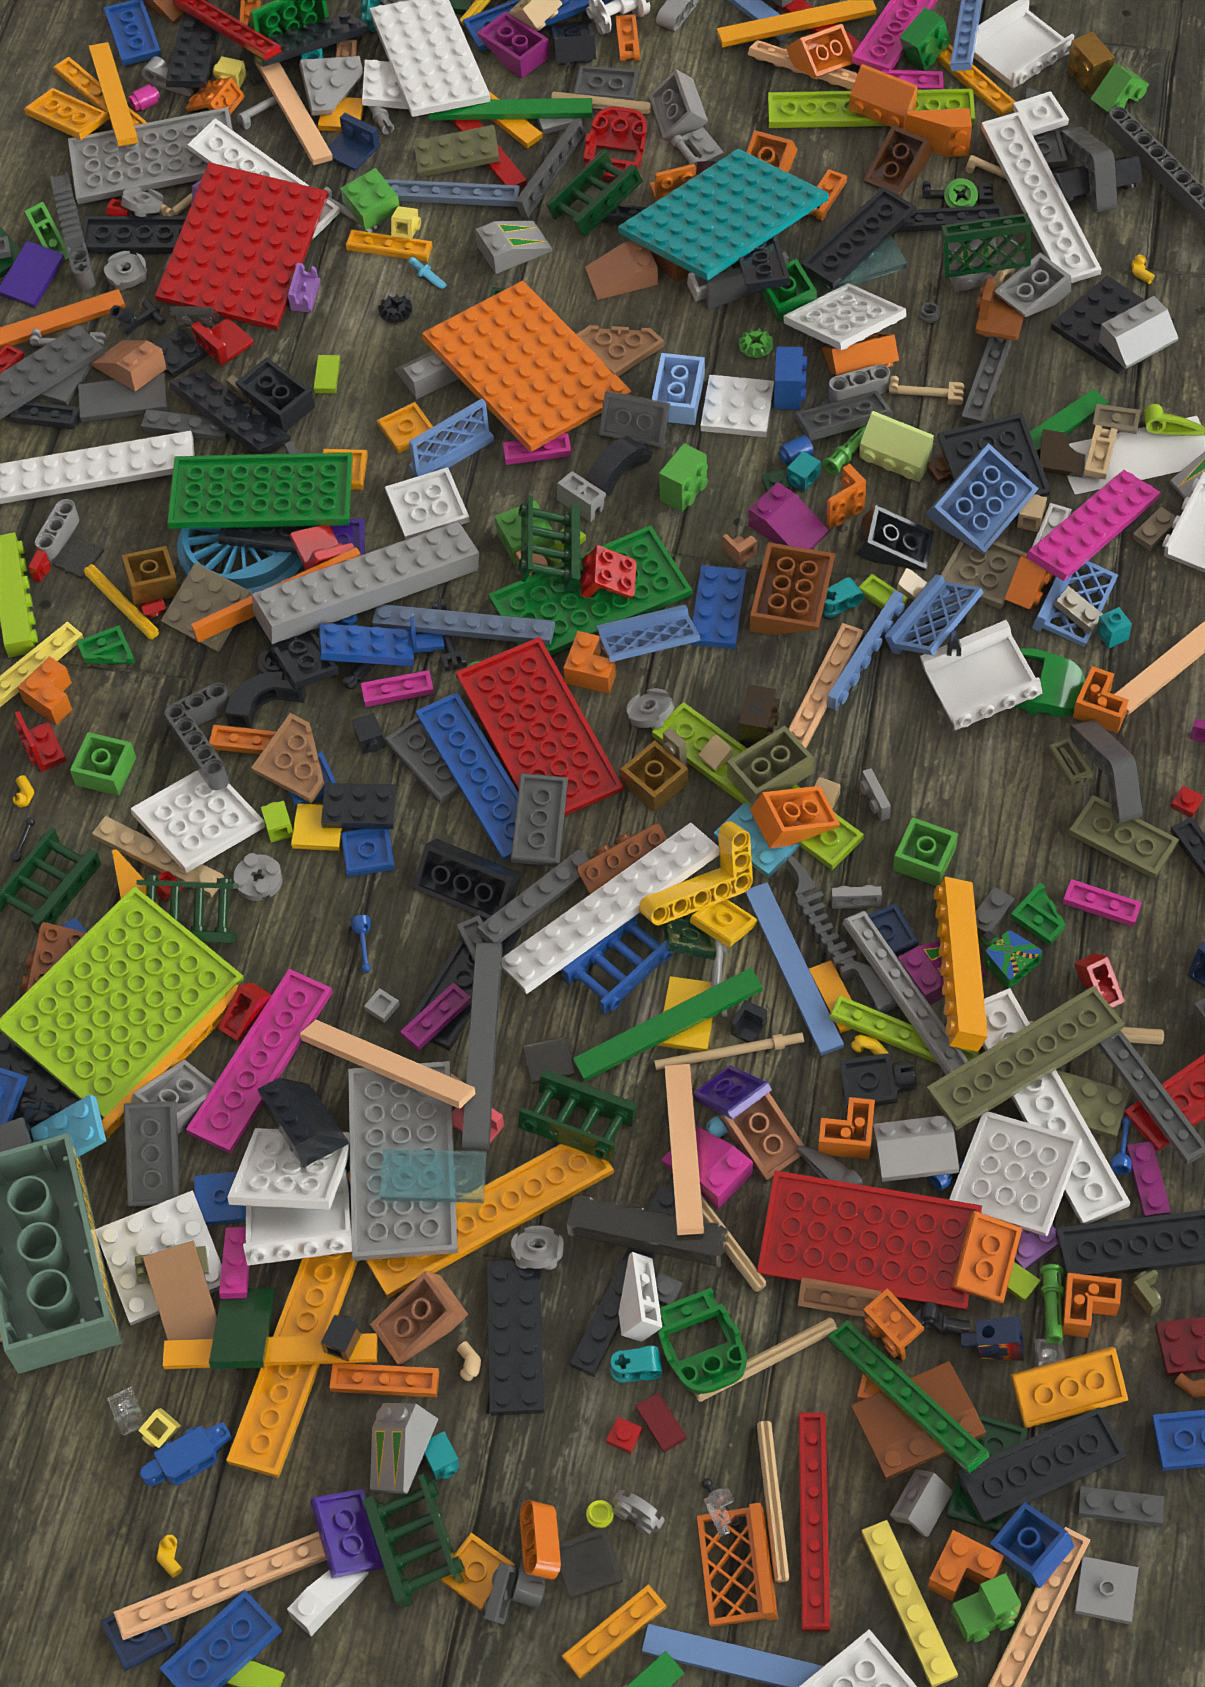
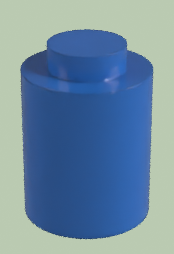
(792, 449)

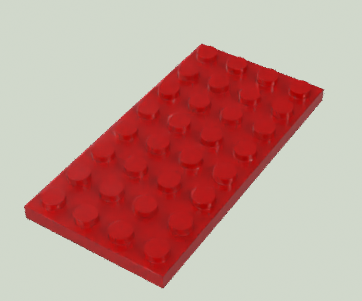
(538, 723)
(865, 1238)

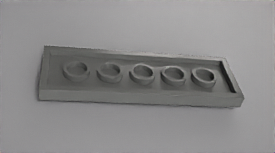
(46, 368)

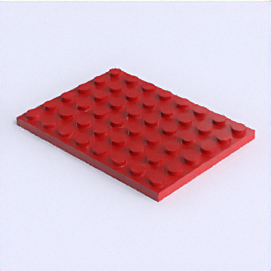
(242, 245)

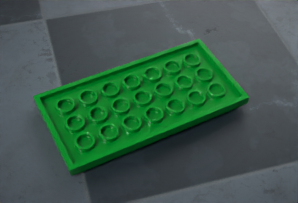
(261, 490)
(543, 596)

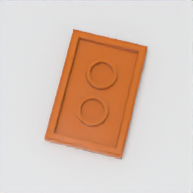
(987, 1257)

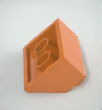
(821, 51)
(882, 97)
(866, 353)

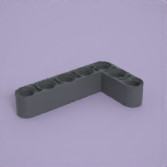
(1099, 162)
(184, 720)
(1115, 763)

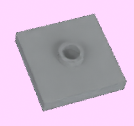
(1106, 1590)

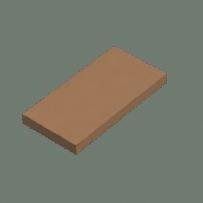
(181, 1292)

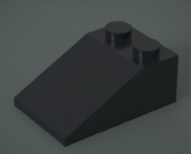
(573, 42)
(276, 394)
(893, 540)

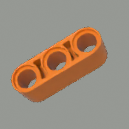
(540, 1540)

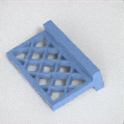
(459, 445)
(924, 609)
(1048, 609)
(641, 628)

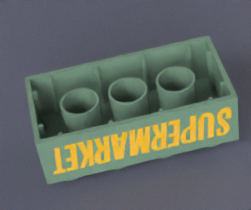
(50, 1259)

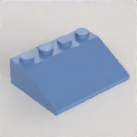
(982, 500)

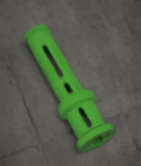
(843, 454)
(1053, 1293)

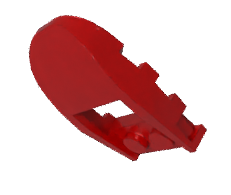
(617, 130)

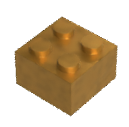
(1089, 62)
(150, 575)
(654, 776)

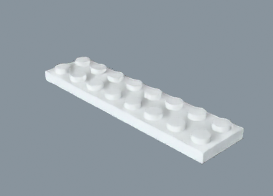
(225, 147)

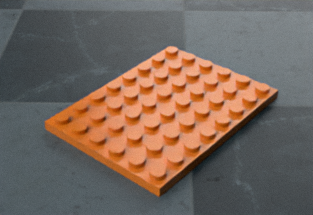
(524, 365)

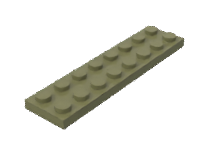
(1025, 1057)

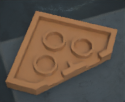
(621, 347)
(292, 759)

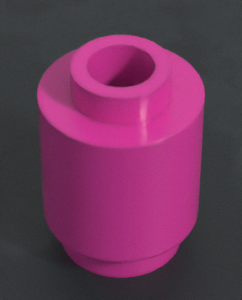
(144, 98)

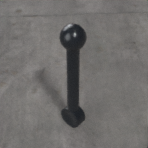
(16, 856)
(707, 1484)

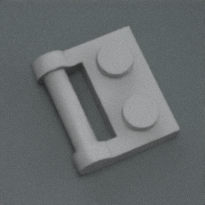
(701, 144)

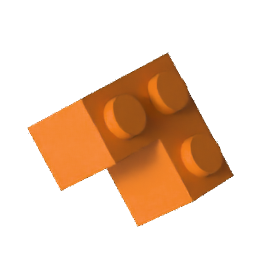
(1028, 583)
(586, 666)
(45, 689)
(1098, 703)
(850, 1136)
(1086, 1296)
(962, 1559)

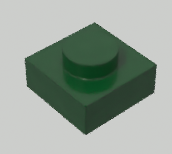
(772, 478)

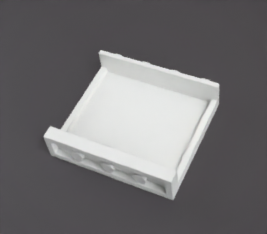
(1018, 44)
(1188, 537)
(985, 677)
(299, 1233)

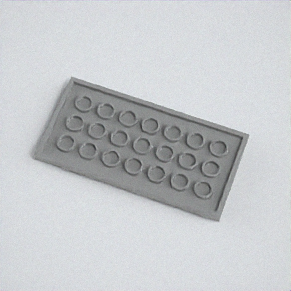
(155, 162)
(399, 1118)

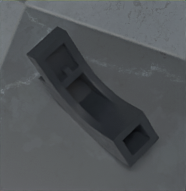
(615, 461)
(257, 692)

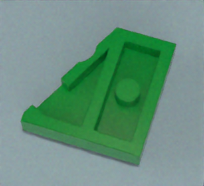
(106, 648)
(1039, 916)

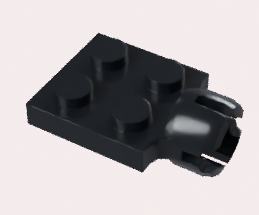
(877, 1078)

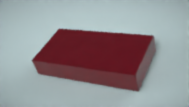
(661, 1422)

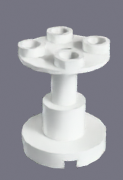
(601, 12)

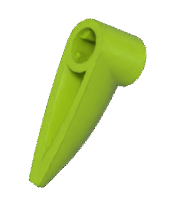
(1168, 424)

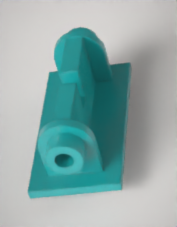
(365, 15)

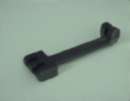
(985, 193)
(954, 642)
(452, 655)

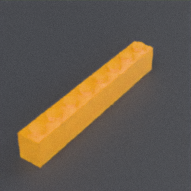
(960, 964)

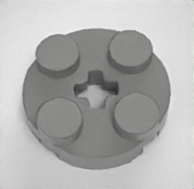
(141, 201)
(125, 279)
(650, 709)
(253, 865)
(546, 1256)
(637, 1511)

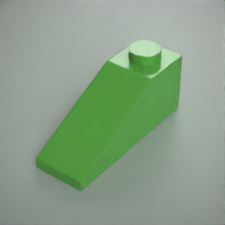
(46, 229)

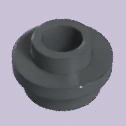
(929, 312)

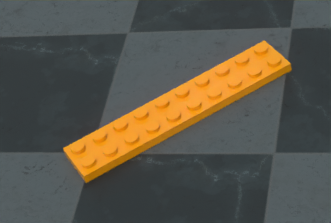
(506, 1205)
(284, 1389)

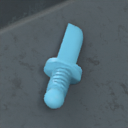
(426, 272)

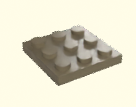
(990, 570)
(199, 597)

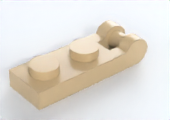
(1100, 452)

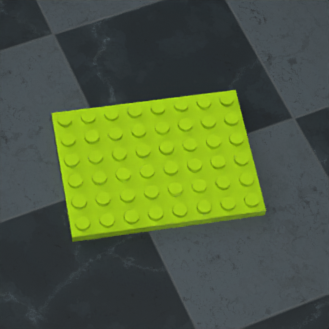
(118, 1001)

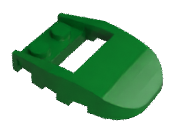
(1060, 685)
(711, 1368)

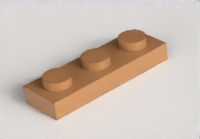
(835, 1297)

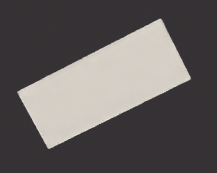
(1143, 455)

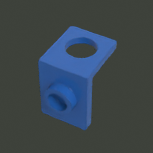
(425, 642)

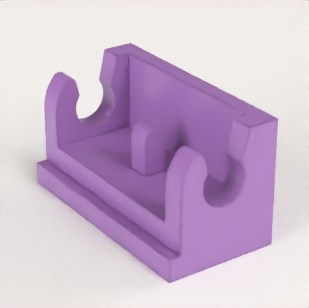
(303, 289)

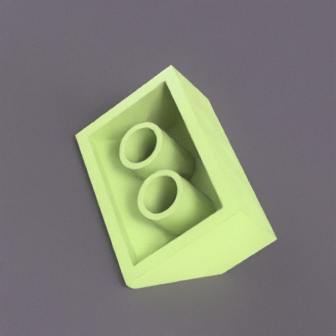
(896, 446)

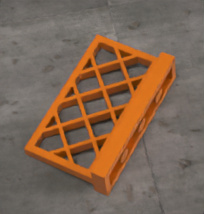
(761, 1569)

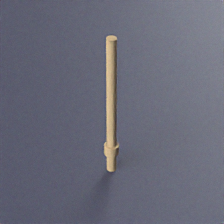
(777, 1042)

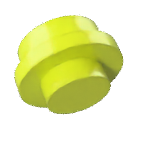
(599, 1514)

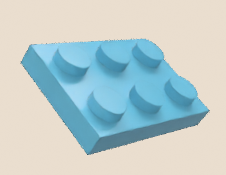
(763, 858)
(80, 1120)

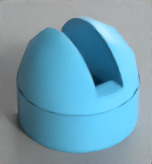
(716, 1127)

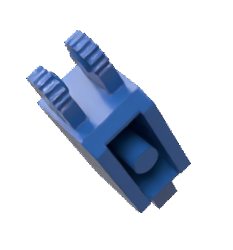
(186, 1455)

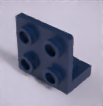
(355, 142)

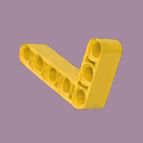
(709, 888)

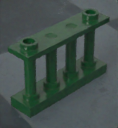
(601, 205)
(570, 538)
(59, 898)
(221, 932)
(585, 1097)
(386, 1537)

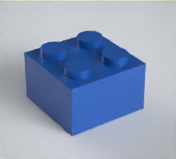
(790, 378)
(1032, 1544)

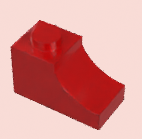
(1098, 972)
(243, 1010)

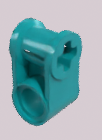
(842, 597)
(638, 1364)

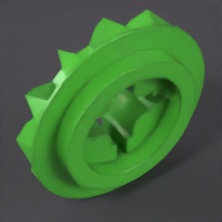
(959, 185)
(756, 350)

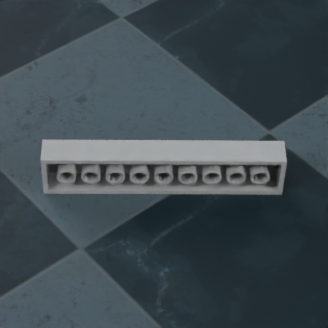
(365, 582)

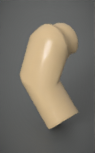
(472, 1361)

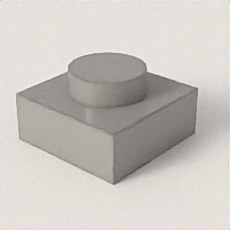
(381, 1005)

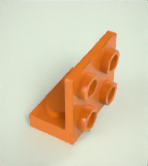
(217, 95)
(670, 180)
(848, 501)
(892, 1323)

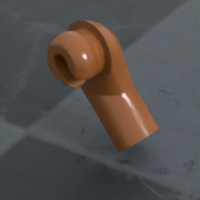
(1193, 1388)

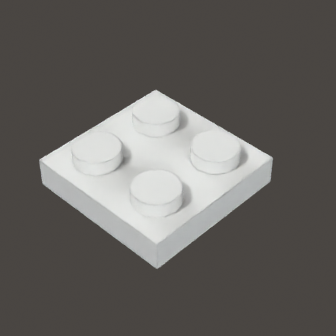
(1041, 113)

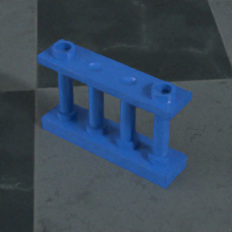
(611, 1000)

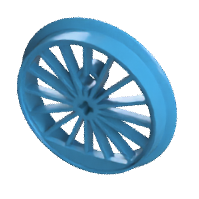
(254, 578)

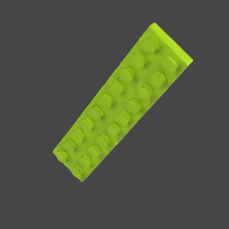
(832, 107)
(697, 731)

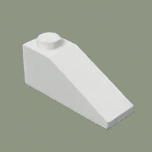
(639, 1300)
(322, 1599)

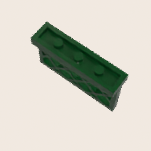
(985, 231)

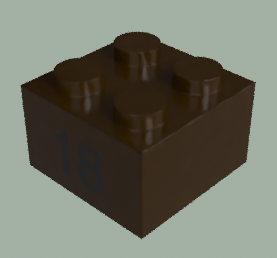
(758, 715)

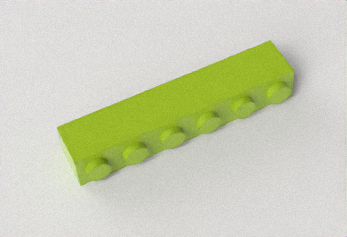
(14, 601)

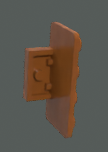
(996, 316)
(614, 859)
(51, 946)

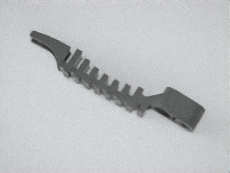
(72, 232)
(811, 908)

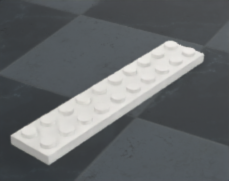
(1040, 196)
(92, 467)
(607, 908)
(1047, 1103)

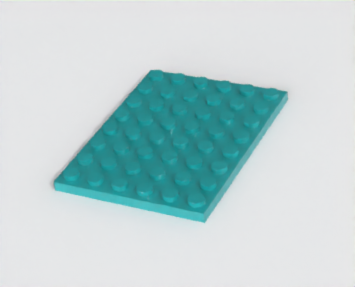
(723, 214)

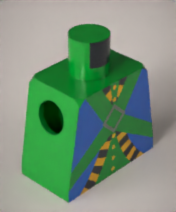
(1010, 957)

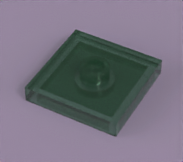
(688, 939)

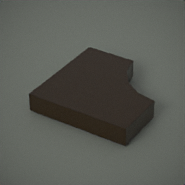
(1058, 456)

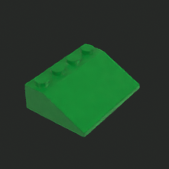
(284, 15)

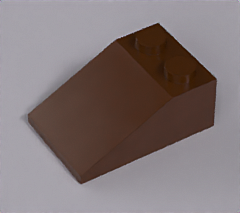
(899, 160)

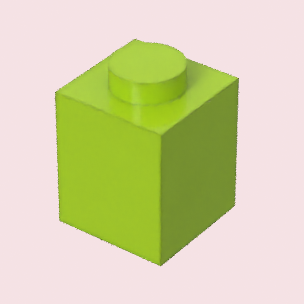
(277, 821)

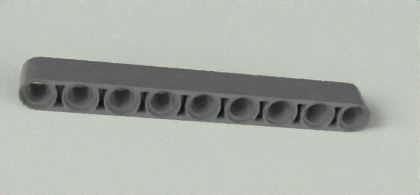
(1158, 162)
(482, 1045)

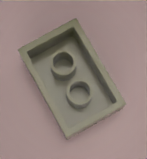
(770, 765)

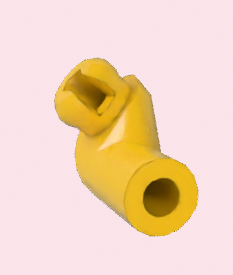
(1139, 271)
(26, 792)
(868, 1043)
(166, 1555)

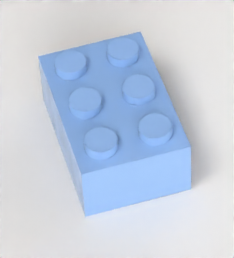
(680, 383)

